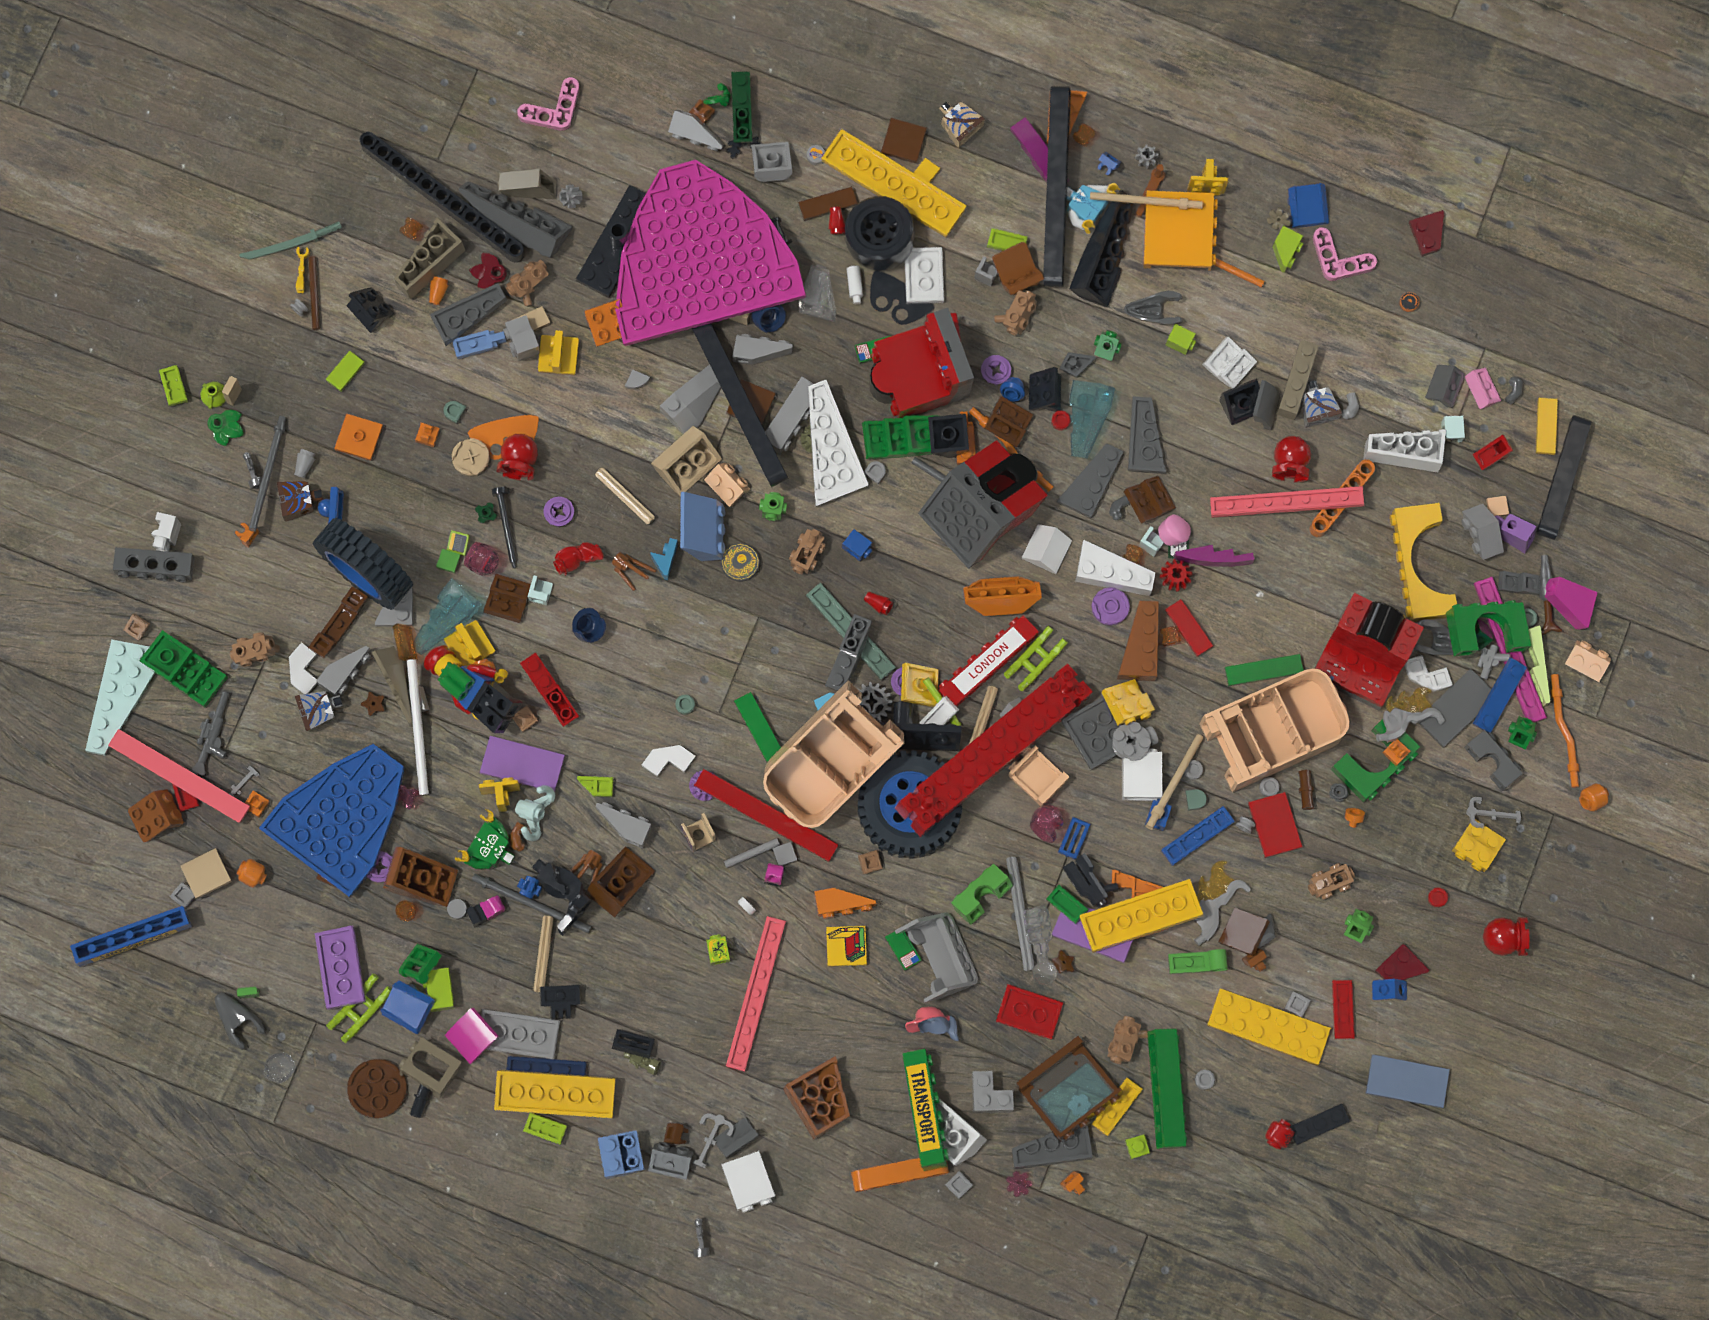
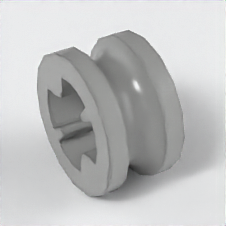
(299, 307)
(1245, 824)

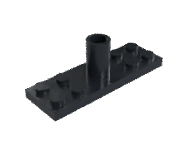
(603, 264)
(924, 736)

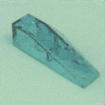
(1089, 410)
(454, 607)

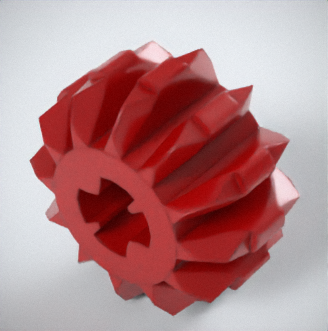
(1175, 582)

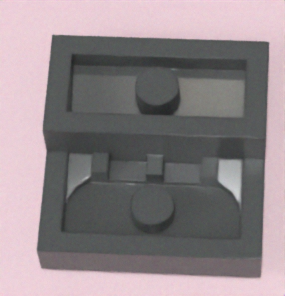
(1266, 405)

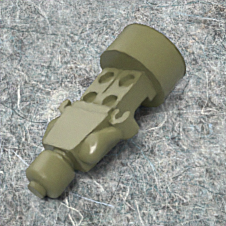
(651, 1065)

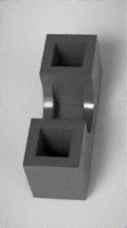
(1485, 746)

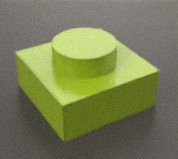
(1137, 1146)

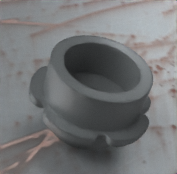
(1338, 787)

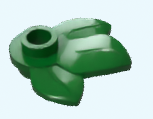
(228, 426)

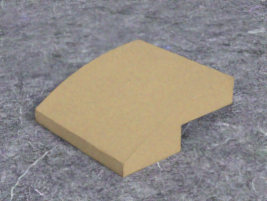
(205, 873)

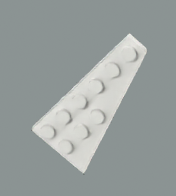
(833, 455)

